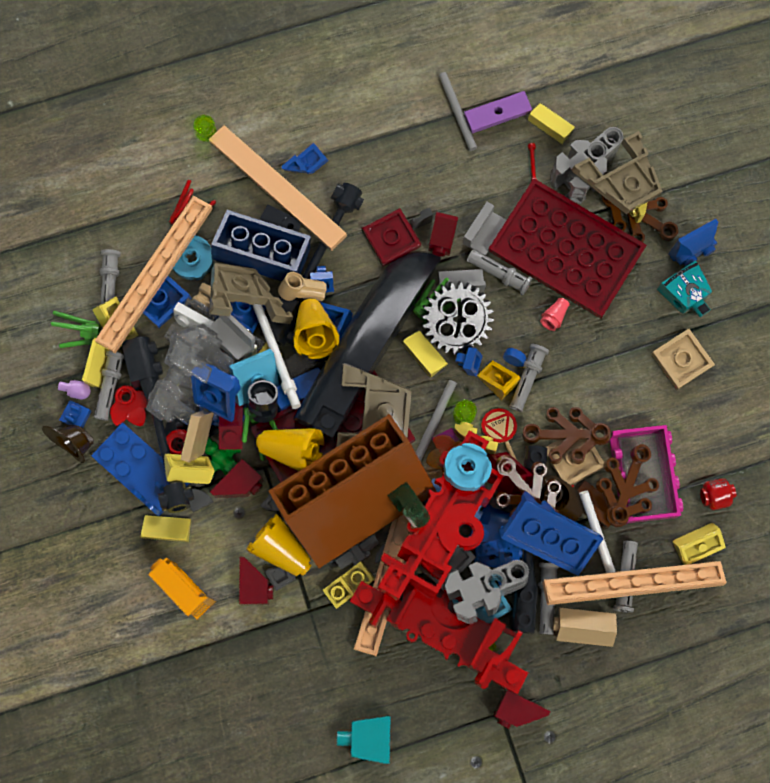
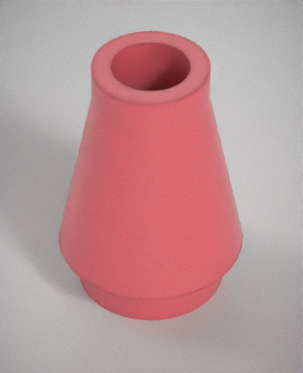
(554, 315)

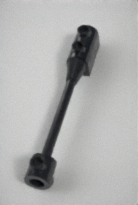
(346, 199)
(143, 374)
(525, 599)

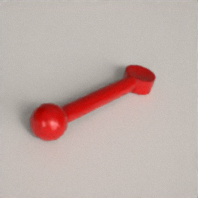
(532, 146)

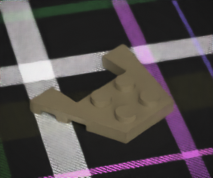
(628, 184)
(243, 285)
(380, 400)

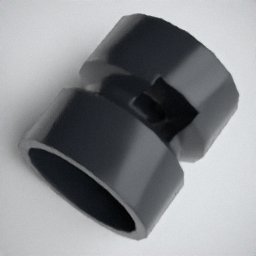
(263, 401)

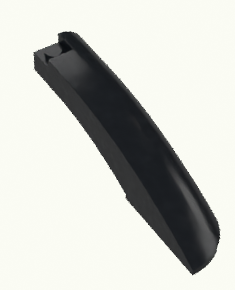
(366, 341)

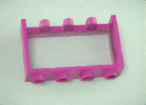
(660, 466)

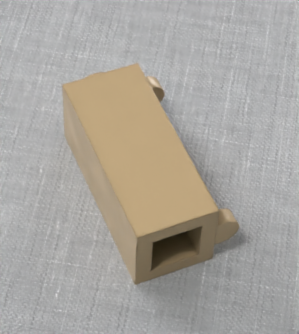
(585, 627)

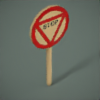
(500, 426)

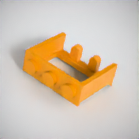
(180, 588)

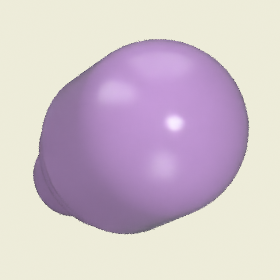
(75, 389)

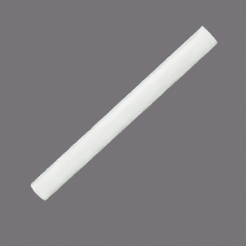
(595, 526)

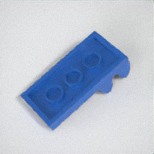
(134, 466)
(550, 535)

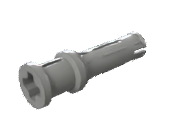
(109, 273)
(508, 276)
(531, 367)
(110, 376)
(628, 563)
(547, 612)

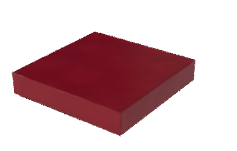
(391, 237)

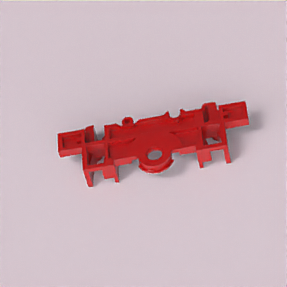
(438, 539)
(446, 633)

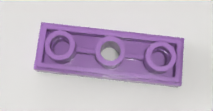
(508, 107)

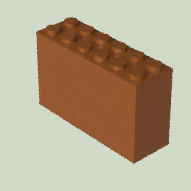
(346, 490)

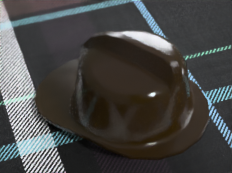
(71, 439)
(567, 500)

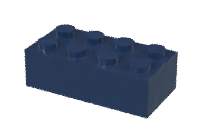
(260, 246)

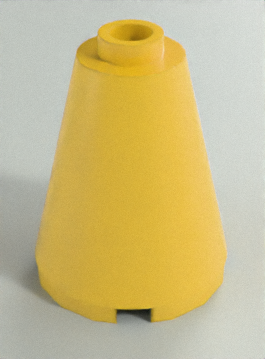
(314, 331)
(291, 446)
(280, 547)

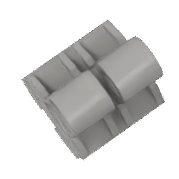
(600, 151)
(477, 591)

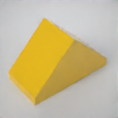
(498, 379)

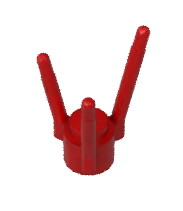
(183, 201)

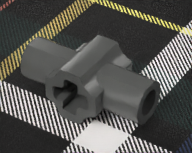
(358, 552)

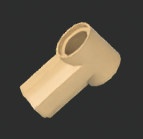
(298, 287)

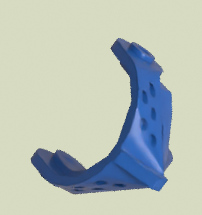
(499, 547)

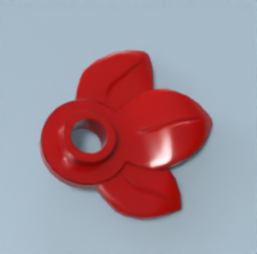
(130, 410)

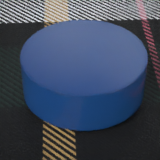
(514, 357)

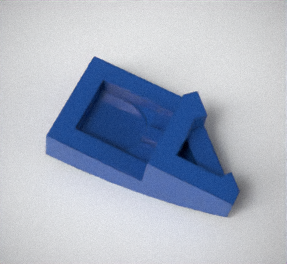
(307, 162)

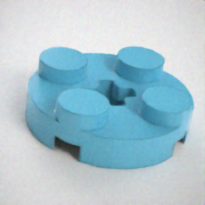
(198, 268)
(479, 462)

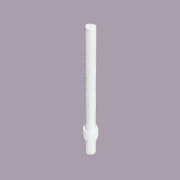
(288, 385)

